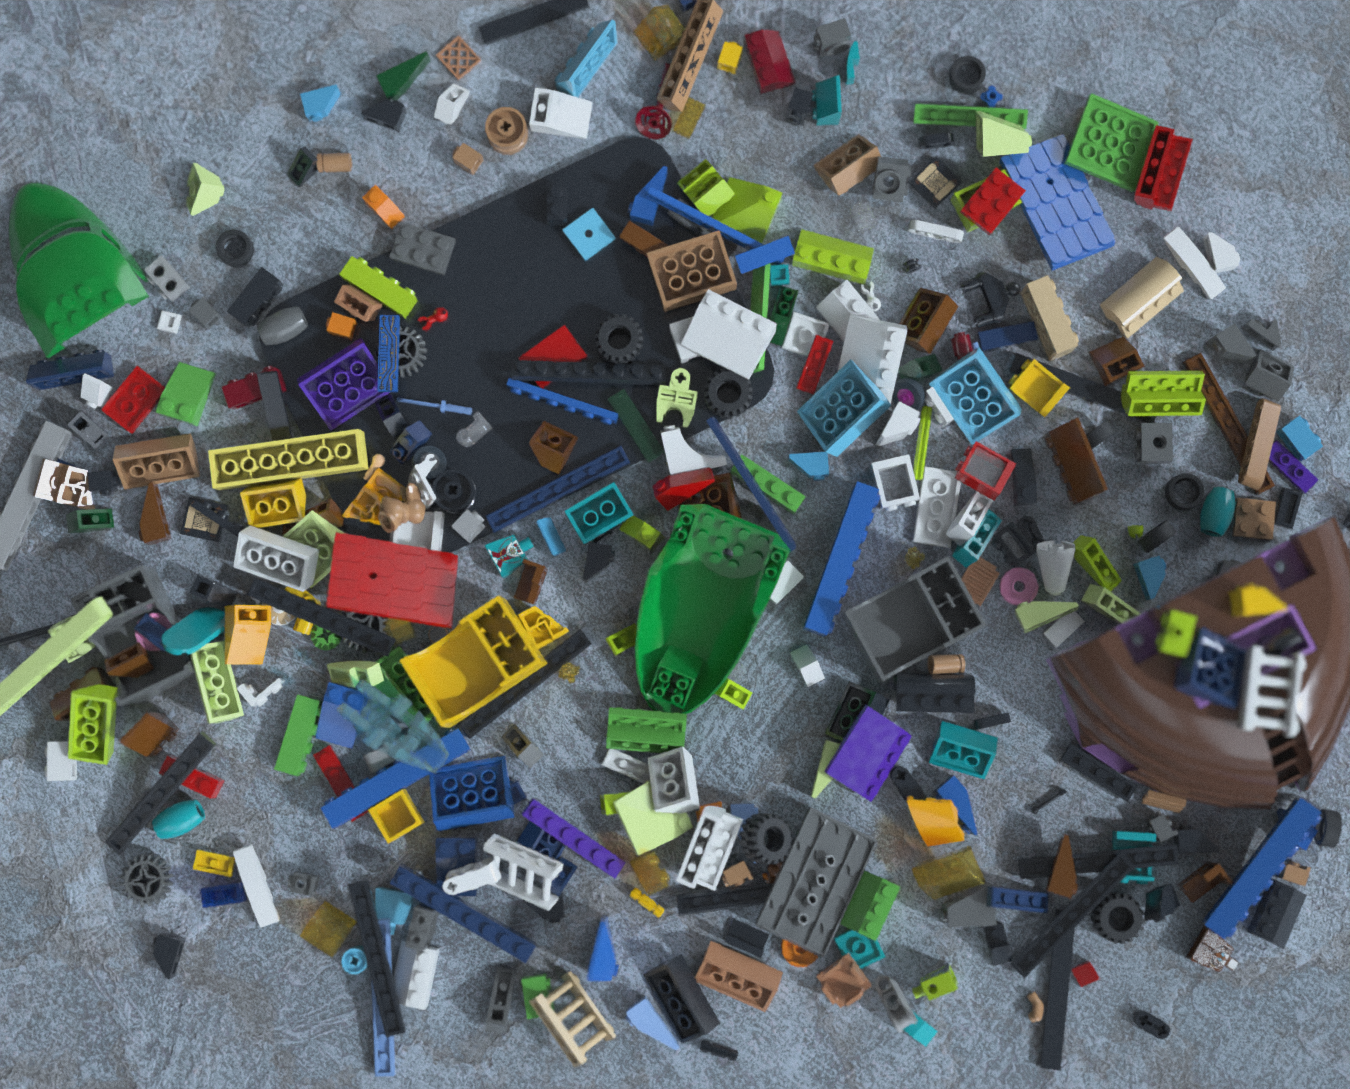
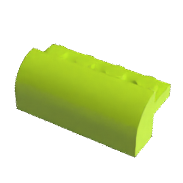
(1163, 393)

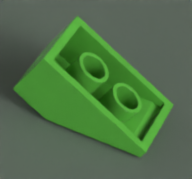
(186, 394)

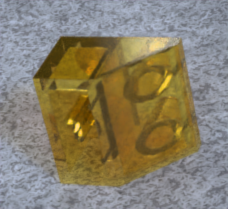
(659, 31)
(649, 872)

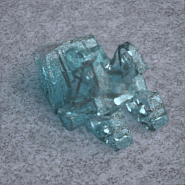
(419, 748)

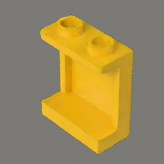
(1038, 387)

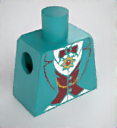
(508, 553)

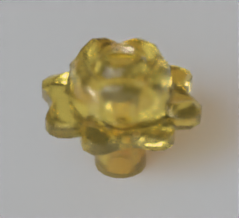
(914, 557)
(569, 671)

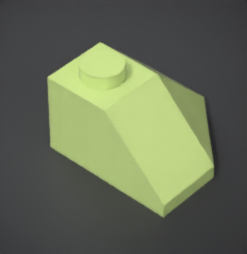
(204, 189)

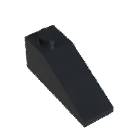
(1023, 478)

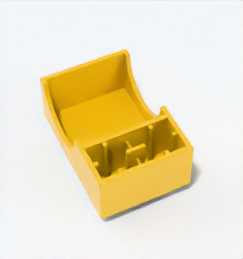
(474, 662)

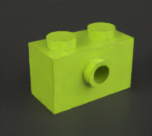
(1175, 633)

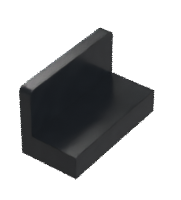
(746, 938)

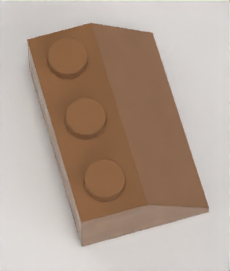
(848, 164)

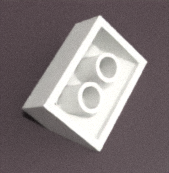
(840, 304)
(900, 423)
(673, 781)
(415, 975)

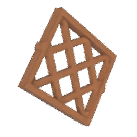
(448, 47)

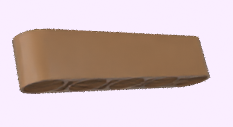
(1259, 444)

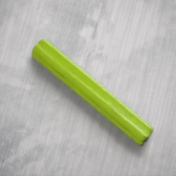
(922, 442)

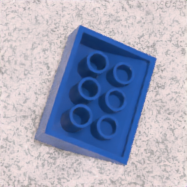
(463, 792)

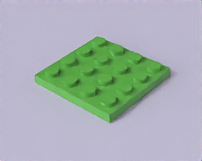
(1111, 142)

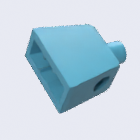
(393, 905)

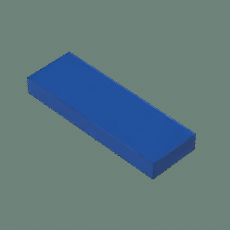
(764, 254)

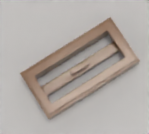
(1163, 801)

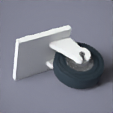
(426, 466)

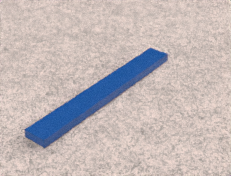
(703, 220)

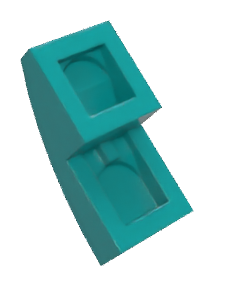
(853, 60)

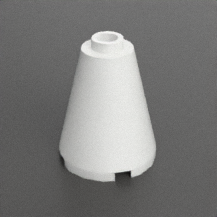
(1055, 564)

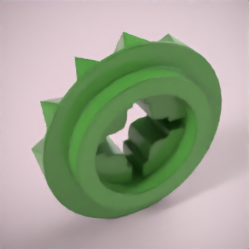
(321, 643)

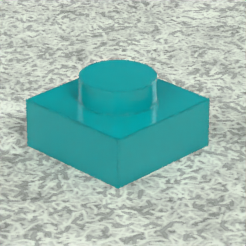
(779, 275)

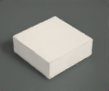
(169, 322)

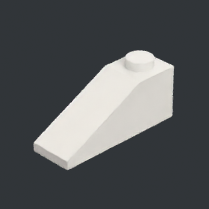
(969, 518)

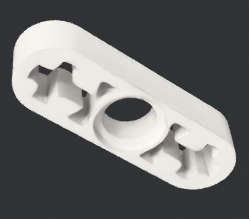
(936, 231)

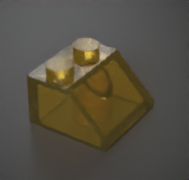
(328, 929)

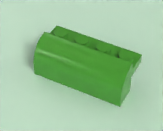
(645, 730)

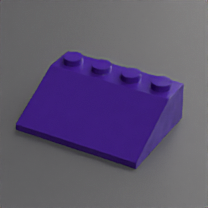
(343, 384)
(868, 753)

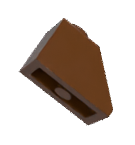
(130, 662)

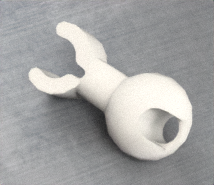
(872, 301)

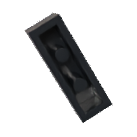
(255, 298)

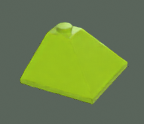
(749, 209)

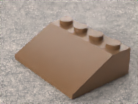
(691, 268)

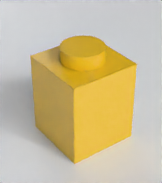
(730, 57)

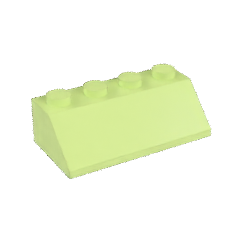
(216, 683)

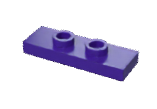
(1291, 468)

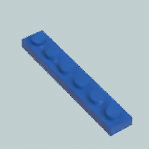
(569, 404)

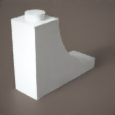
(682, 457)

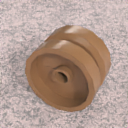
(501, 121)

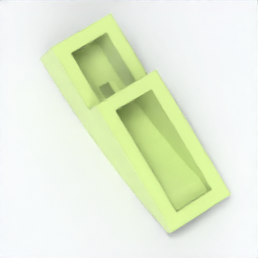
(351, 672)

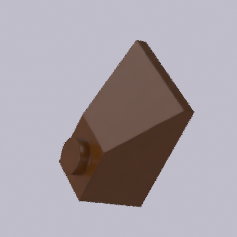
(552, 446)

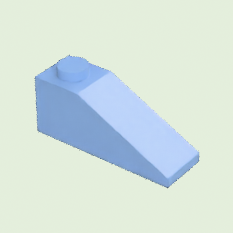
(649, 1022)

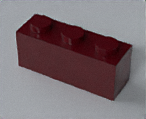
(247, 390)

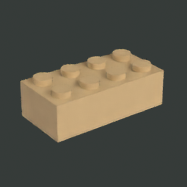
(1049, 318)

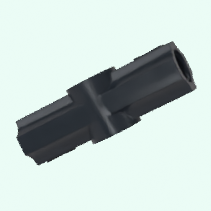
(1281, 641)

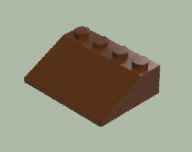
(1075, 461)

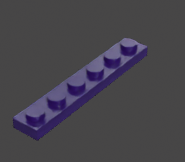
(573, 838)

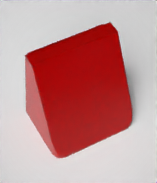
(1085, 973)

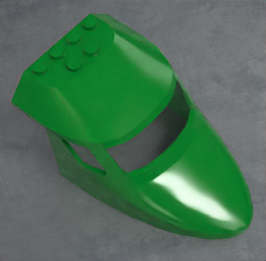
(73, 276)

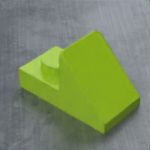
(623, 639)

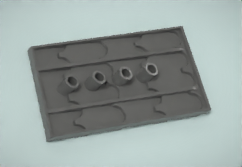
(816, 882)

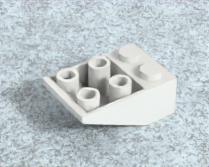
(560, 114)

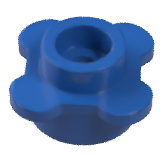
(990, 102)

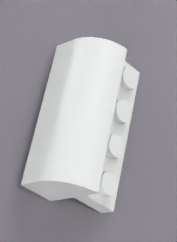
(709, 848)

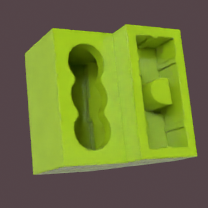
(706, 188)

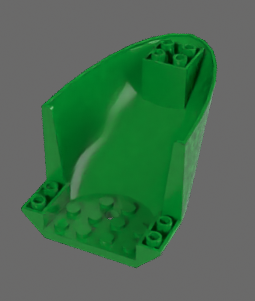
(703, 605)

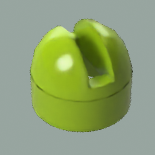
(1134, 530)

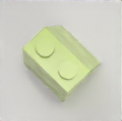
(1000, 136)

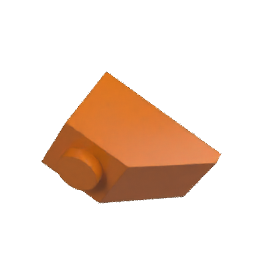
(383, 206)

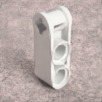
(471, 876)

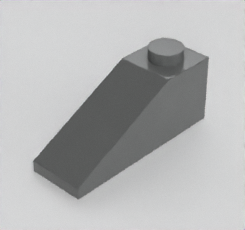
(501, 1000)

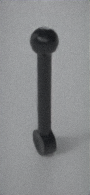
(1035, 810)

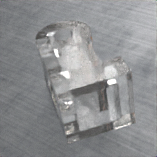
(474, 431)

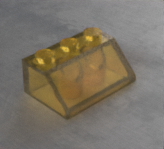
(948, 873)

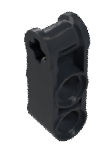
(908, 785)

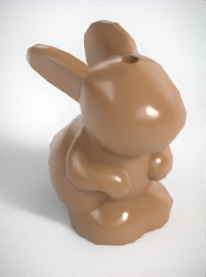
(395, 512)

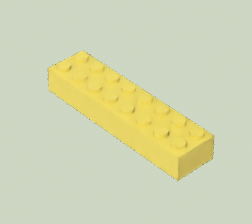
(288, 459)

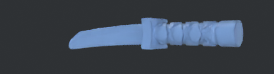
(443, 406)

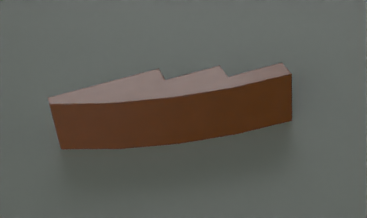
(640, 239)

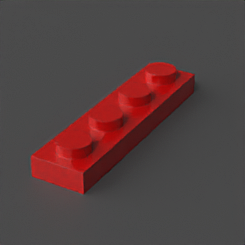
(335, 772)

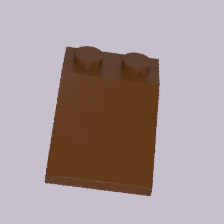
(150, 734)

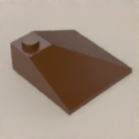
(719, 495)

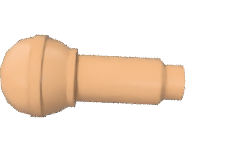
(377, 461)

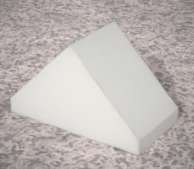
(807, 665)

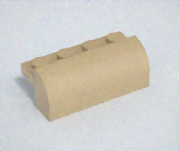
(1143, 296)

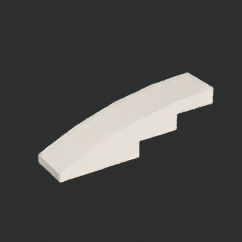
(1194, 262)
(255, 885)

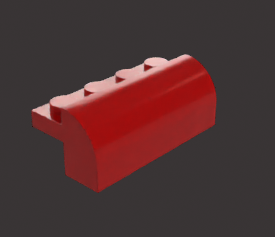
(1162, 169)

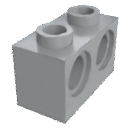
(168, 277)
(469, 525)

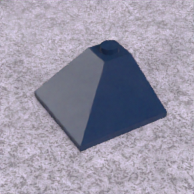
(1212, 670)

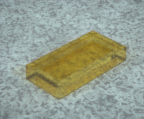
(689, 118)

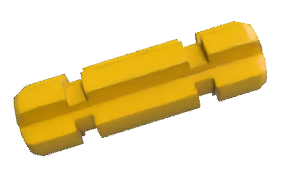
(647, 902)

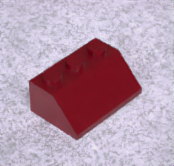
(768, 60)

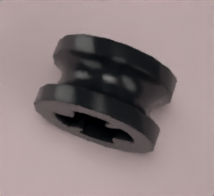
(912, 265)

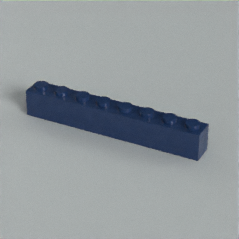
(463, 913)

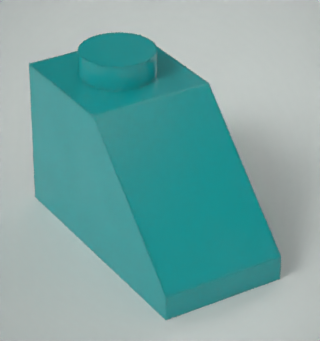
(921, 1030)

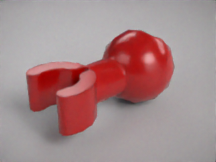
(437, 316)

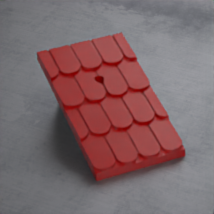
(392, 580)

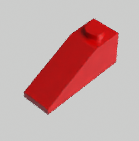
(679, 487)

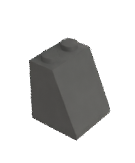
(968, 909)

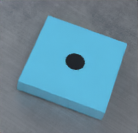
(589, 234)

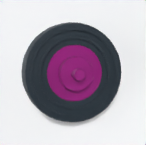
(909, 393)

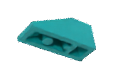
(973, 548)

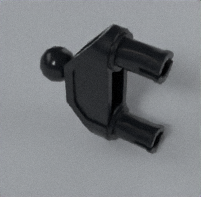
(994, 294)

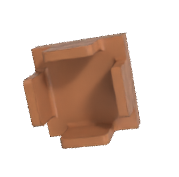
(843, 981)

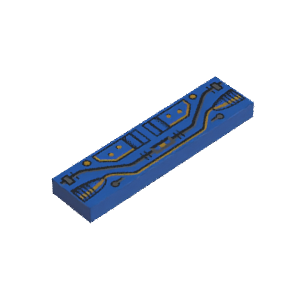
(388, 353)

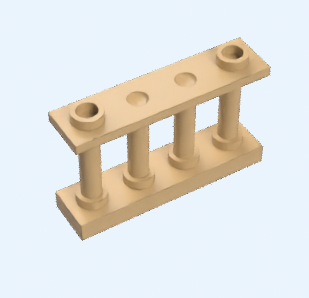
(554, 1024)

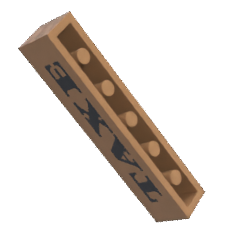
(689, 55)

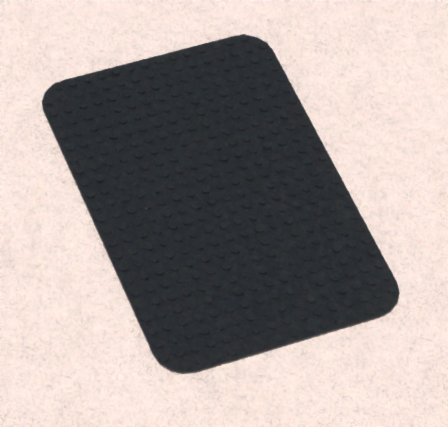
(503, 295)

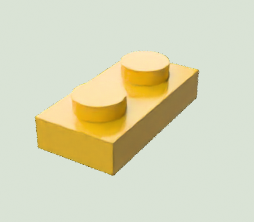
(214, 863)

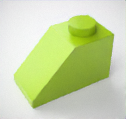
(640, 532)
(734, 693)

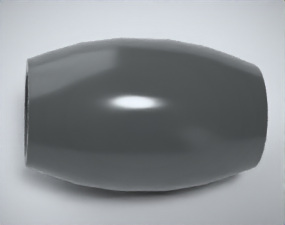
(282, 326)

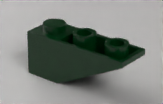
(782, 313)

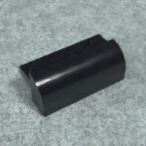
(934, 692)

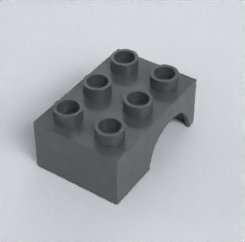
(129, 599)
(913, 619)

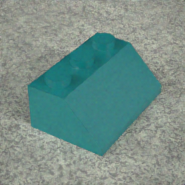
(599, 513)
(963, 750)

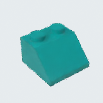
(827, 101)

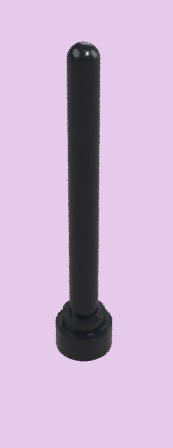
(26, 635)

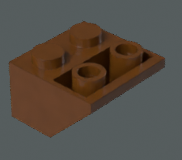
(1115, 360)

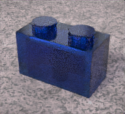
(223, 894)

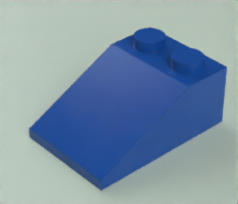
(331, 724)

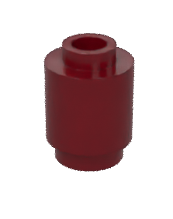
(961, 345)

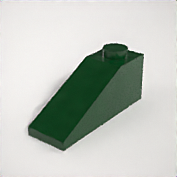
(400, 77)

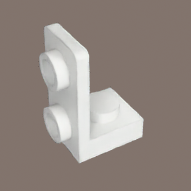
(250, 692)

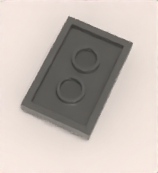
(422, 248)

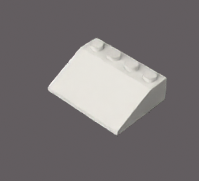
(728, 334)
(875, 349)

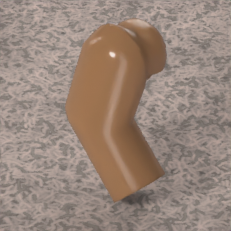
(1037, 1010)

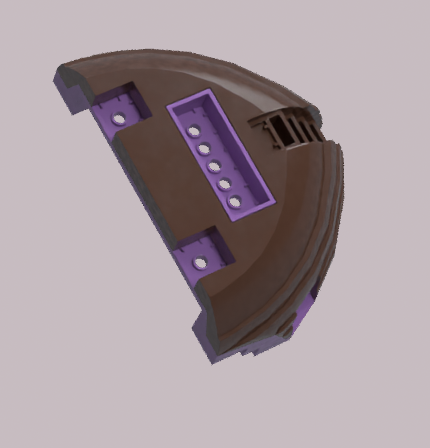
(1191, 748)

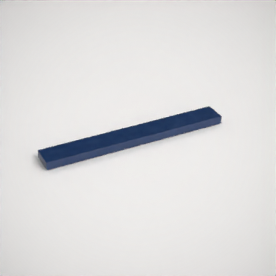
(751, 483)
(557, 489)

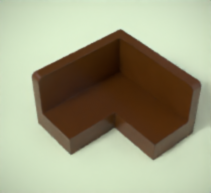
(530, 582)
(1203, 880)

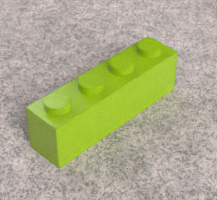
(379, 287)

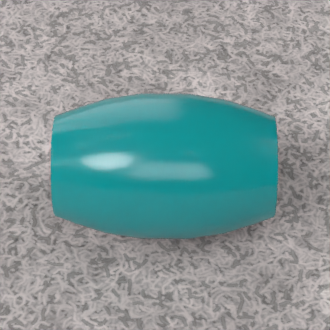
(1217, 511)
(178, 819)

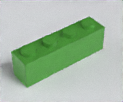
(772, 486)
(299, 735)

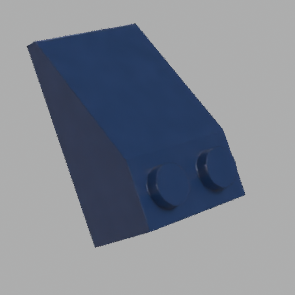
(454, 854)

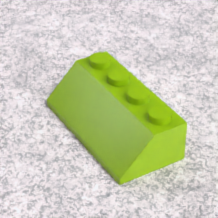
(833, 257)
(92, 724)

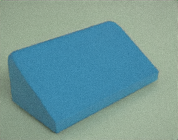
(551, 536)

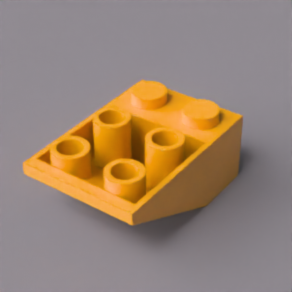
(246, 633)

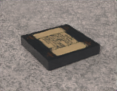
(935, 182)
(200, 526)

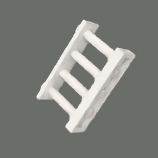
(1251, 699)
(530, 860)

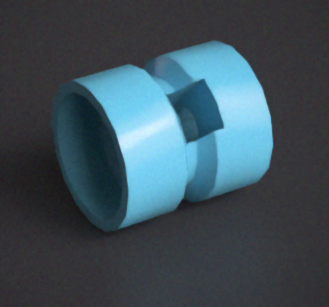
(354, 960)

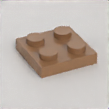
(1254, 518)

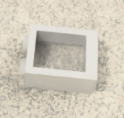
(896, 484)

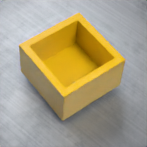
(396, 816)

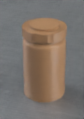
(334, 162)
(946, 664)

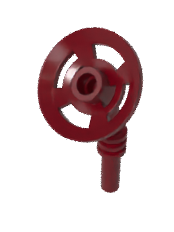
(655, 117)

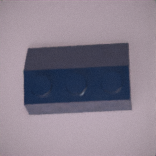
(541, 841)

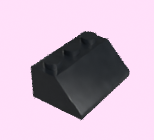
(850, 706)
(1277, 913)

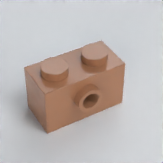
(358, 303)

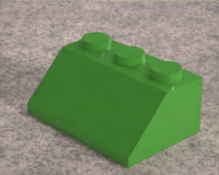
(870, 905)

